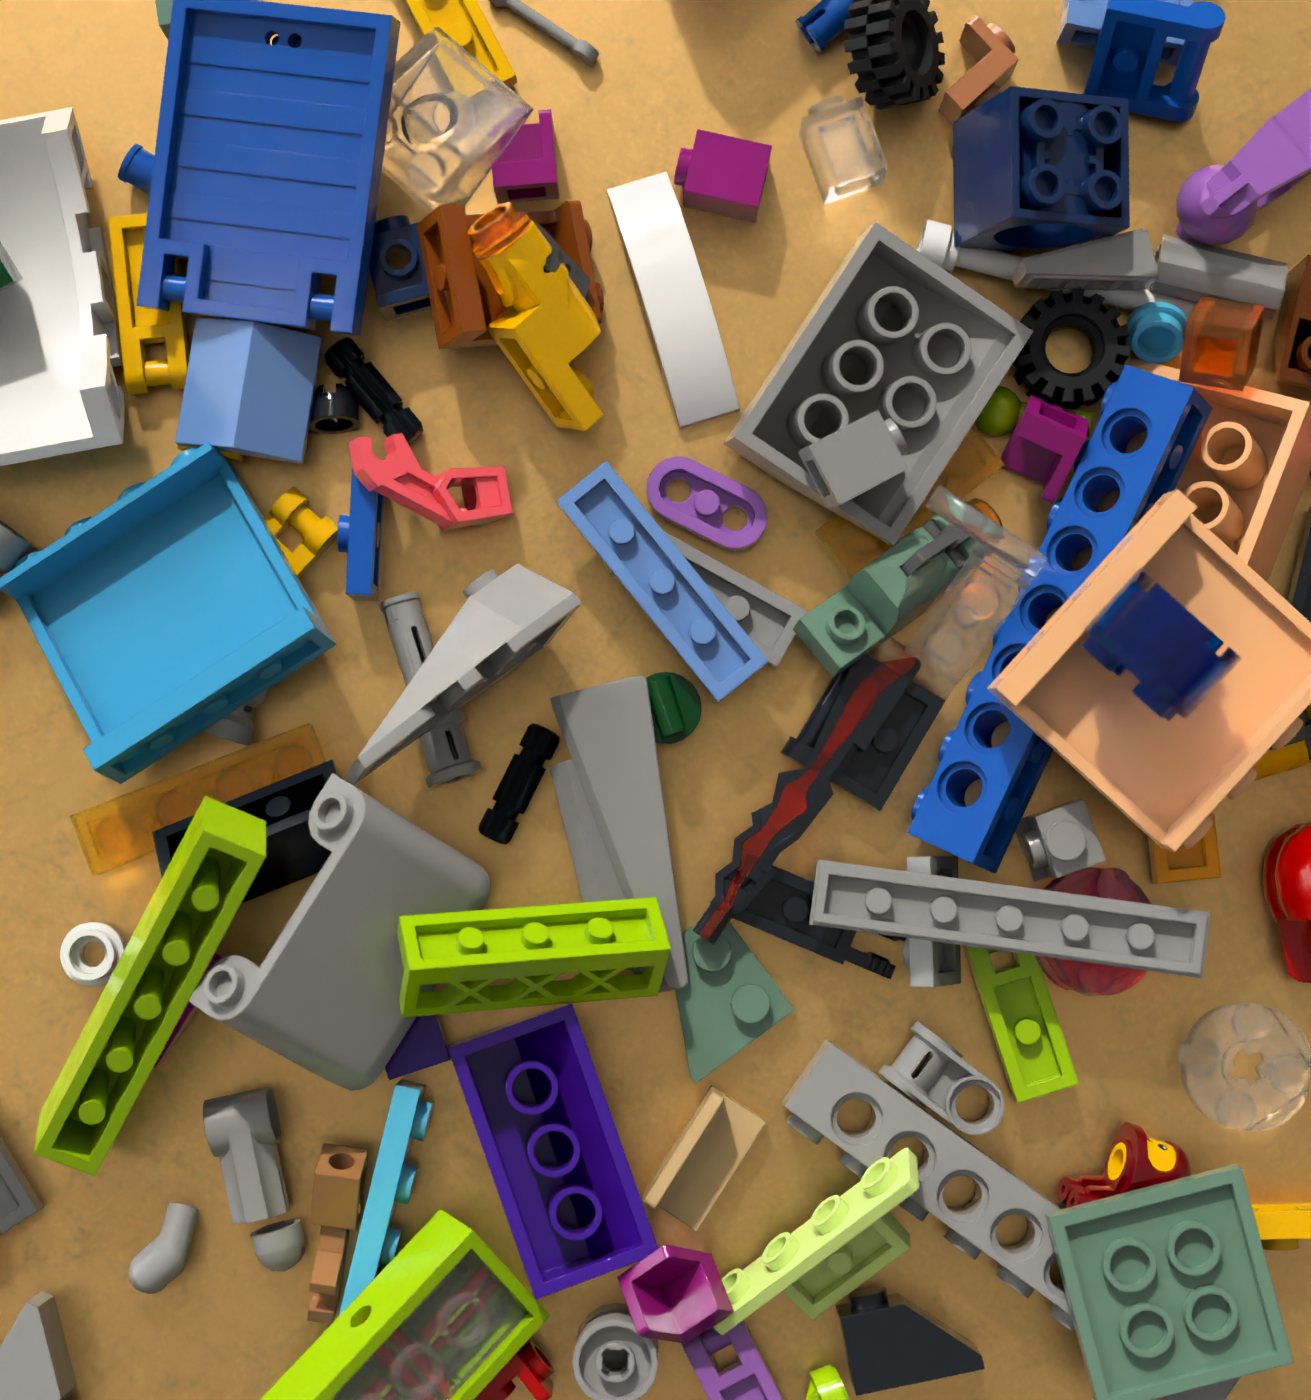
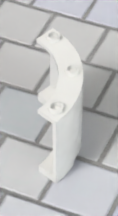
(62, 315)

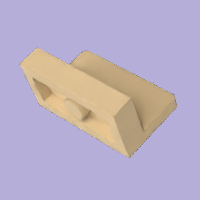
(703, 1158)

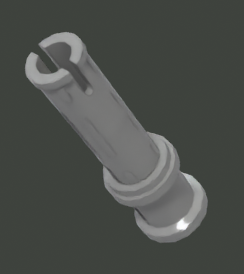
(446, 743)

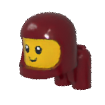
(1131, 1165)

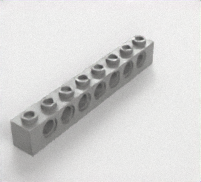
(837, 1077)

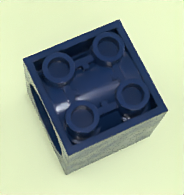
(1040, 171)

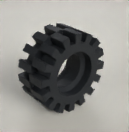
(894, 51)
(1099, 326)

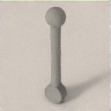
(580, 48)

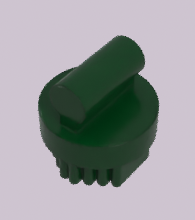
(674, 707)

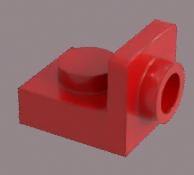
(532, 1369)

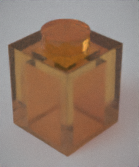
(1221, 343)

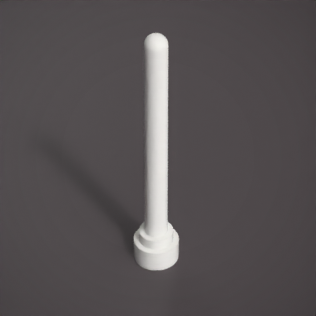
(938, 246)

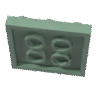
(1169, 1287)

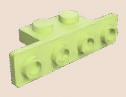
(833, 1250)

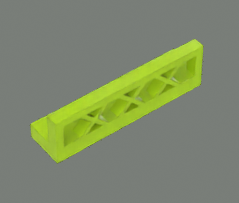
(534, 948)

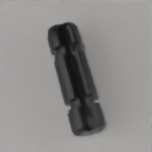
(372, 390)
(519, 784)

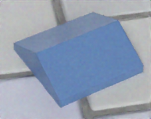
(249, 389)

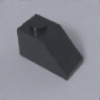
(899, 1343)

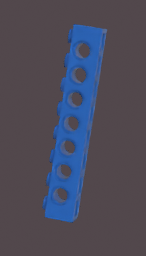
(1010, 772)

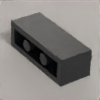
(289, 844)

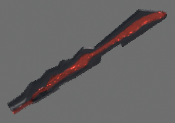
(801, 794)

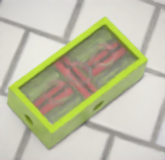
(423, 1328)

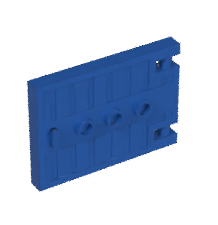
(268, 161)

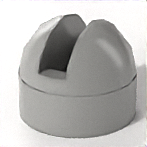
(279, 1244)

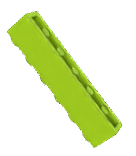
(151, 985)

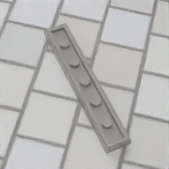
(1010, 918)

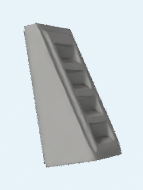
(1102, 264)

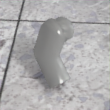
(166, 1254)

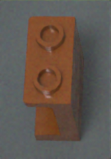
(459, 285)

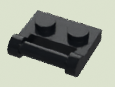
(877, 770)

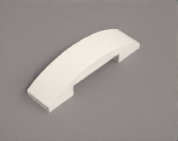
(674, 299)

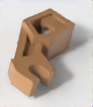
(336, 1207)

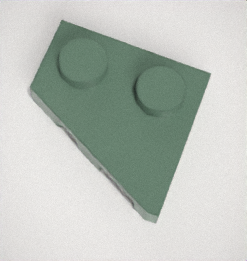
(725, 1001)

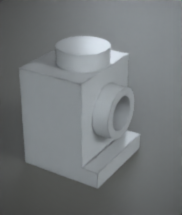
(1059, 841)

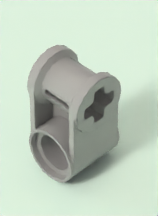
(941, 1080)

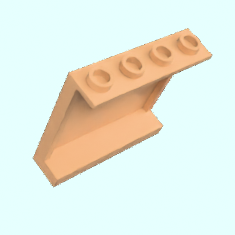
(1152, 768)

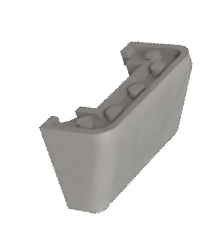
(337, 967)

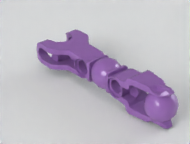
(1222, 200)

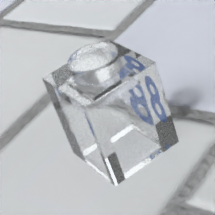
(842, 148)

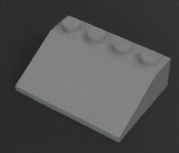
(890, 340)

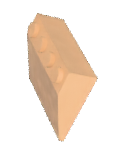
(1242, 469)

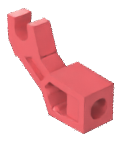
(402, 481)

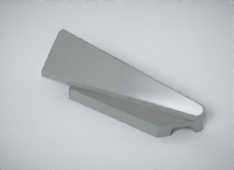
(616, 805)

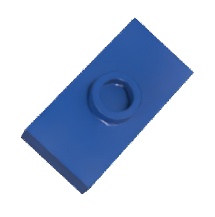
(361, 538)

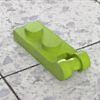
(1023, 1024)

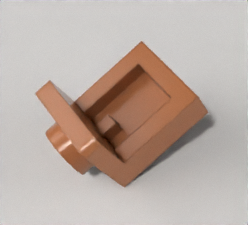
(995, 66)

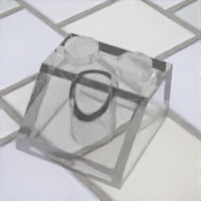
(447, 122)

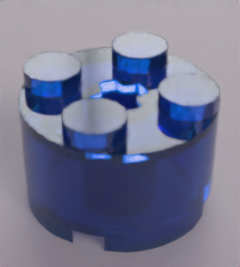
(1159, 646)

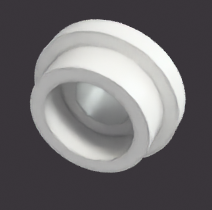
(73, 950)

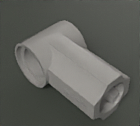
(245, 1137)

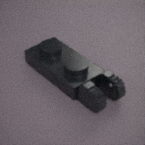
(784, 912)

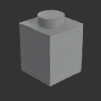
(855, 458)

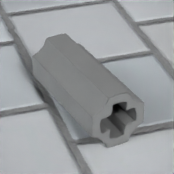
(1203, 270)

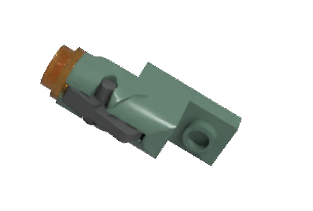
(888, 592)

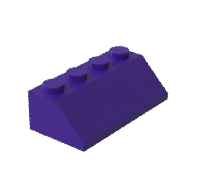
(553, 1150)

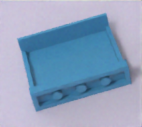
(166, 611)

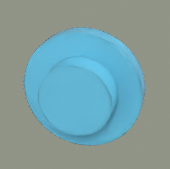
(1156, 331)

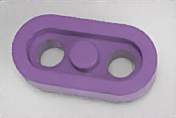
(708, 502)

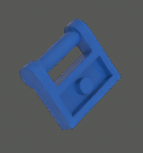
(1131, 51)

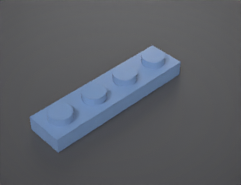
(662, 581)

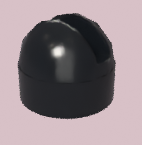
(334, 411)

